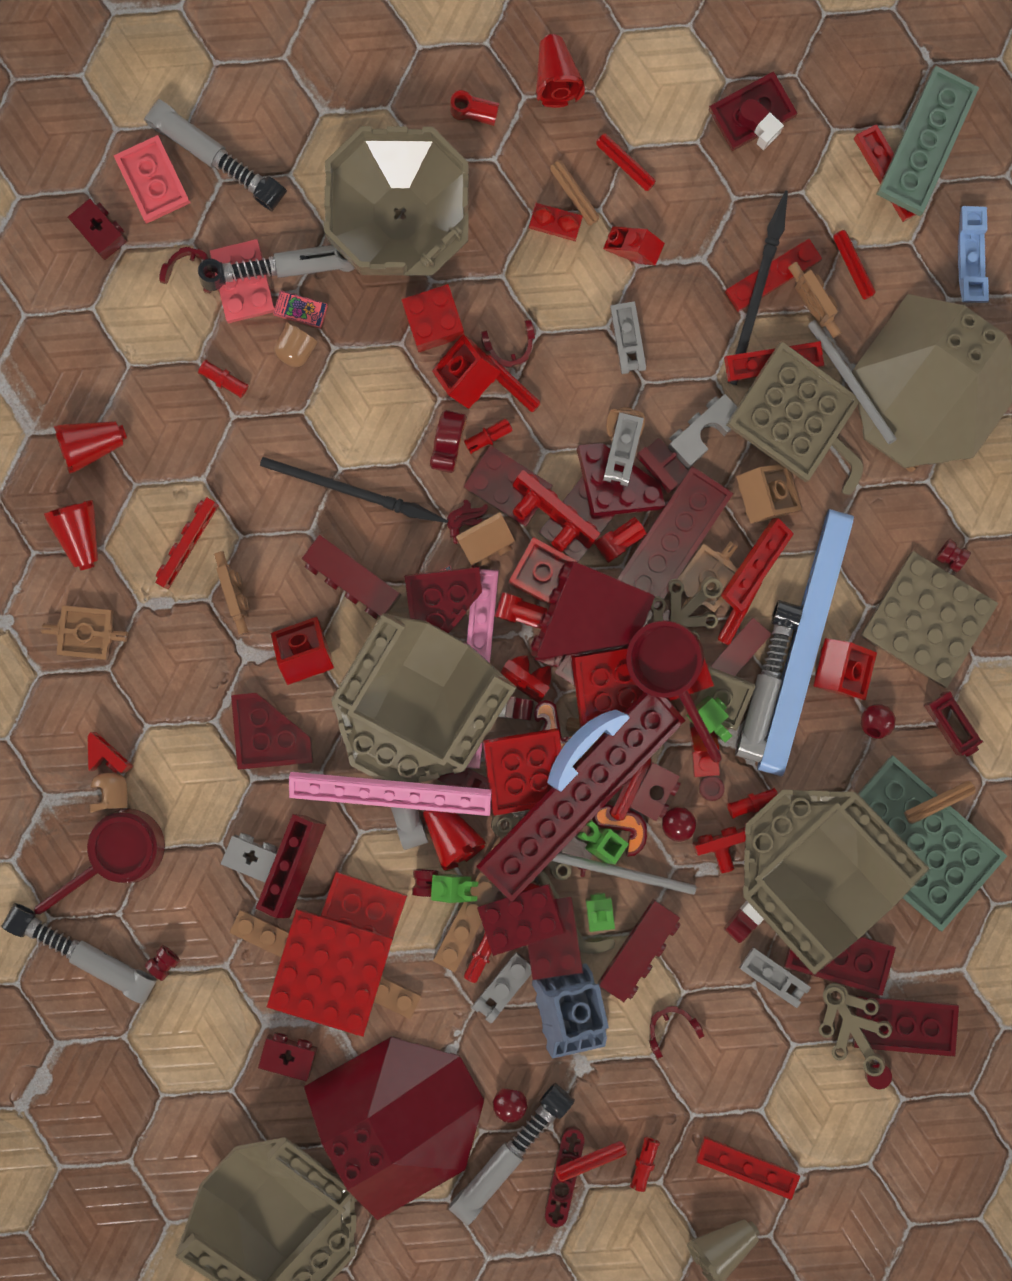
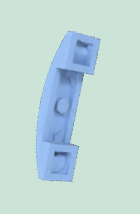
(972, 254)
(579, 743)

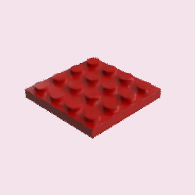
(329, 972)

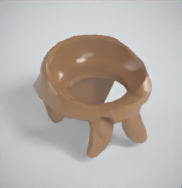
(613, 417)

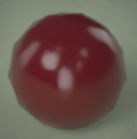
(878, 721)
(679, 824)
(509, 1105)

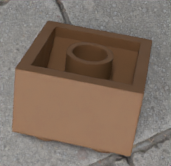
(768, 493)
(486, 540)

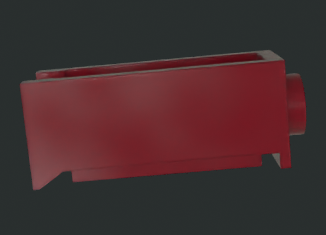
(934, 709)

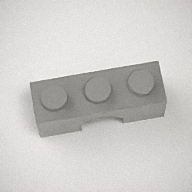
(689, 443)

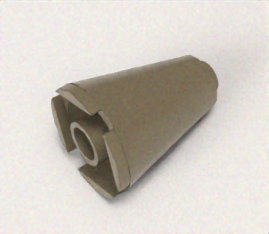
(723, 1249)

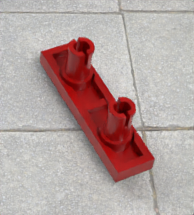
(563, 514)
(720, 846)

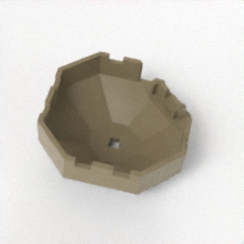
(389, 172)

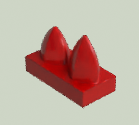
(555, 222)
(534, 684)

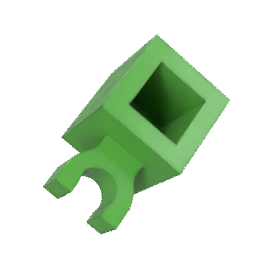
(713, 714)
(604, 843)
(452, 888)
(600, 912)

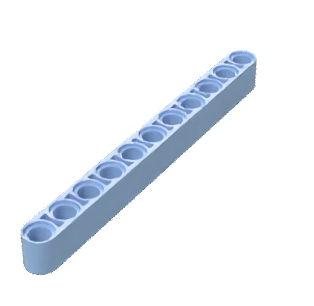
(806, 641)

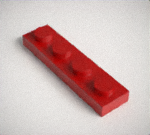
(878, 156)
(804, 254)
(750, 364)
(191, 533)
(757, 564)
(747, 1168)

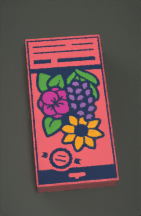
(300, 309)

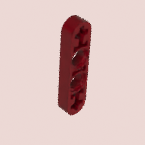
(564, 1209)

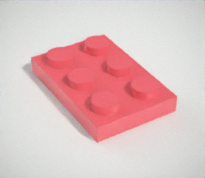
(152, 179)
(244, 297)

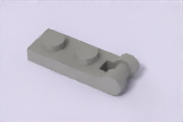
(628, 336)
(623, 448)
(773, 976)
(503, 987)

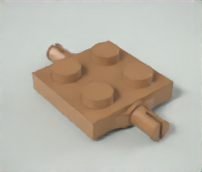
(815, 298)
(708, 564)
(236, 602)
(84, 632)

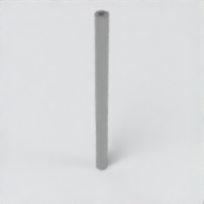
(852, 382)
(625, 873)

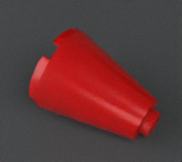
(557, 74)
(88, 442)
(76, 532)
(452, 838)

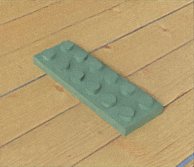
(927, 141)

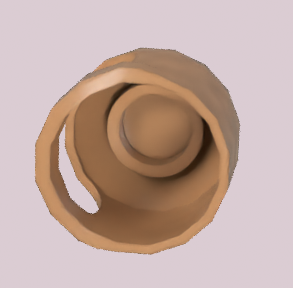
(294, 346)
(113, 790)

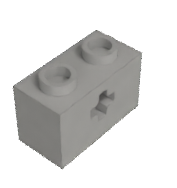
(237, 858)

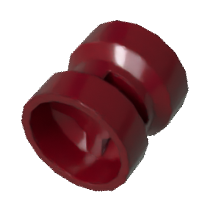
(953, 555)
(423, 882)
(162, 963)

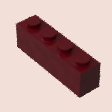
(350, 576)
(290, 866)
(639, 950)

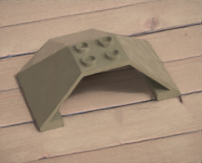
(936, 382)
(417, 702)
(824, 870)
(270, 1218)

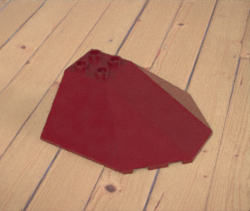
(396, 1121)

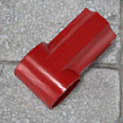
(476, 110)
(615, 542)
(516, 610)

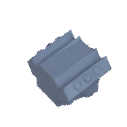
(571, 1013)

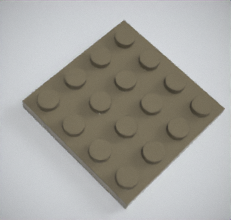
(793, 412)
(929, 619)

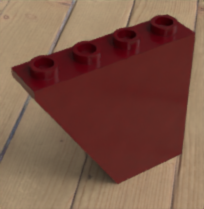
(590, 613)

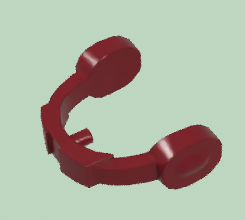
(166, 268)
(530, 336)
(653, 1042)

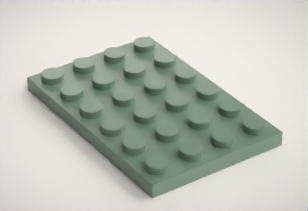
(945, 841)

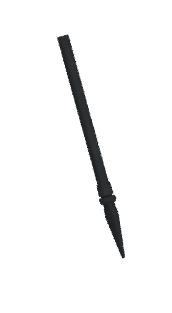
(775, 230)
(407, 508)

